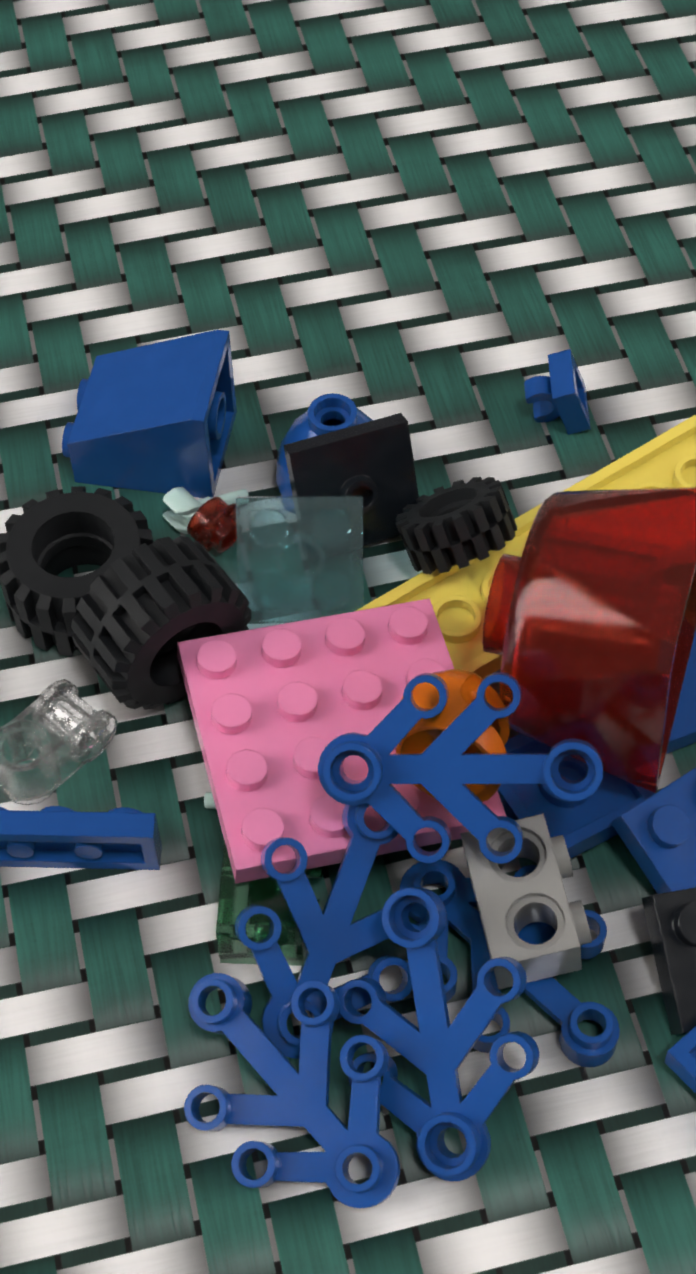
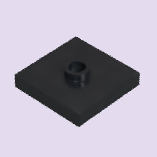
(360, 460)

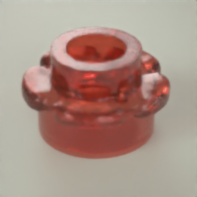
(214, 525)

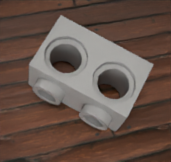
(513, 902)

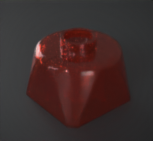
(600, 623)

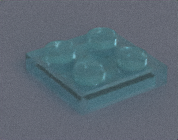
(300, 556)

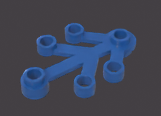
(446, 769)
(325, 934)
(546, 993)
(437, 1045)
(299, 1096)

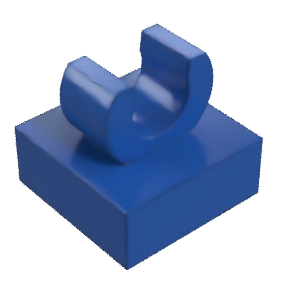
(560, 394)

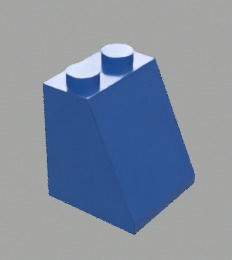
(156, 416)

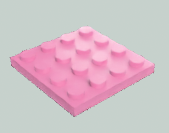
(275, 701)

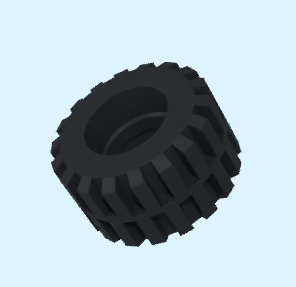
(54, 537)
(148, 605)

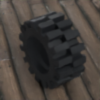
(456, 525)

